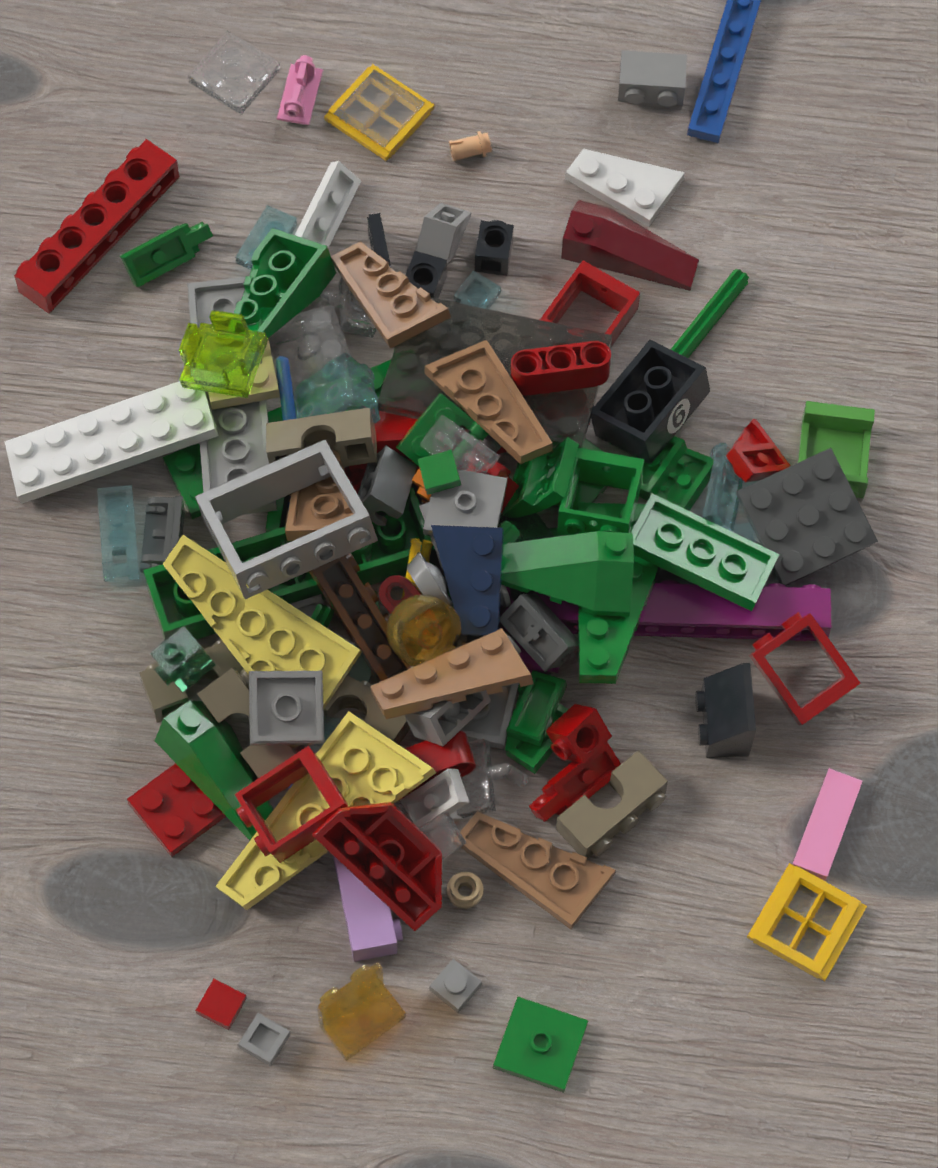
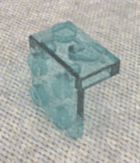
(336, 388)

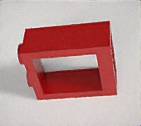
(601, 287)
(827, 696)
(274, 782)

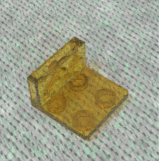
(358, 1011)

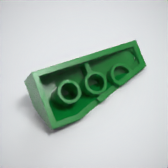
(283, 280)
(575, 568)
(210, 758)

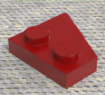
(755, 454)

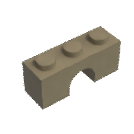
(347, 432)
(231, 695)
(359, 696)
(165, 698)
(592, 828)

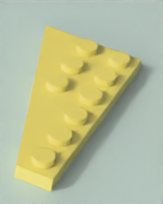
(262, 629)
(366, 772)

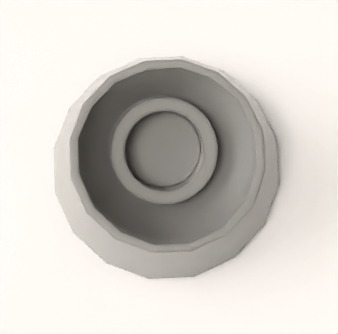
(428, 578)

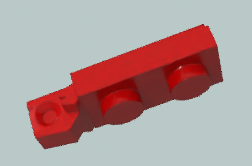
(575, 782)

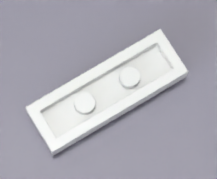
(329, 204)

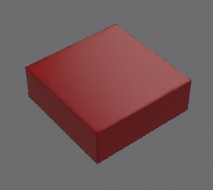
(221, 1004)

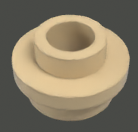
(465, 879)

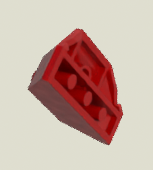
(388, 858)

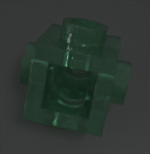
(181, 660)

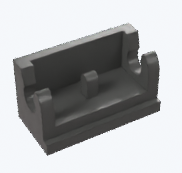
(386, 485)
(162, 529)
(539, 631)

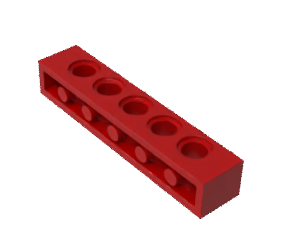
(94, 242)

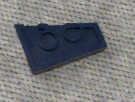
(473, 574)

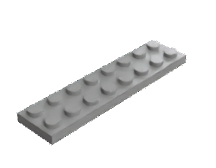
(241, 427)

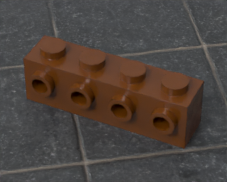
(359, 615)

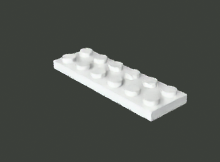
(109, 440)

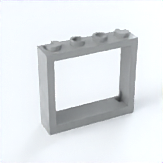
(269, 485)

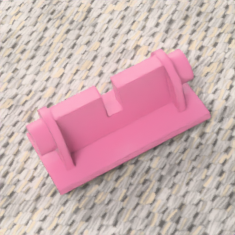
(300, 91)

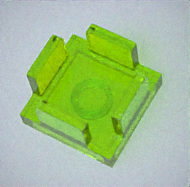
(221, 355)

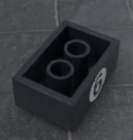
(650, 401)

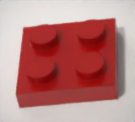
(175, 809)

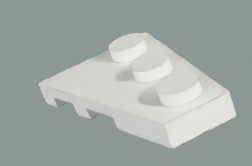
(624, 183)

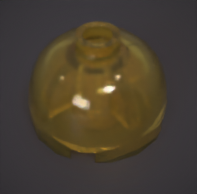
(422, 629)

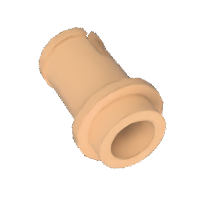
(470, 146)

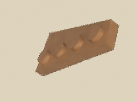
(387, 296)
(490, 397)
(316, 507)
(449, 677)
(545, 874)

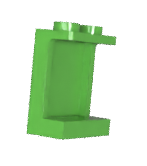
(846, 432)

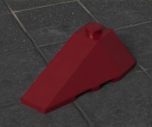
(624, 247)

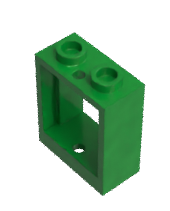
(590, 467)

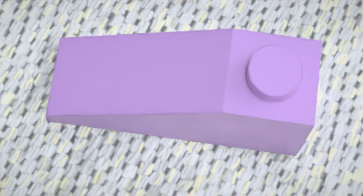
(367, 918)

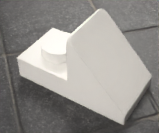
(436, 797)

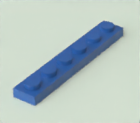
(723, 69)

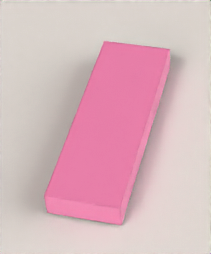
(827, 823)

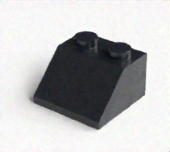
(727, 713)

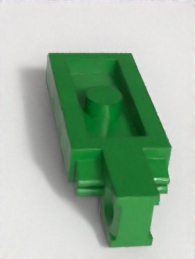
(164, 252)

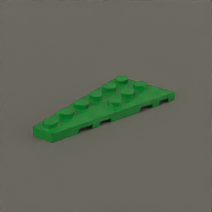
(604, 638)

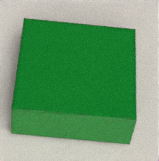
(439, 472)

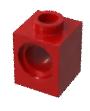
(578, 734)

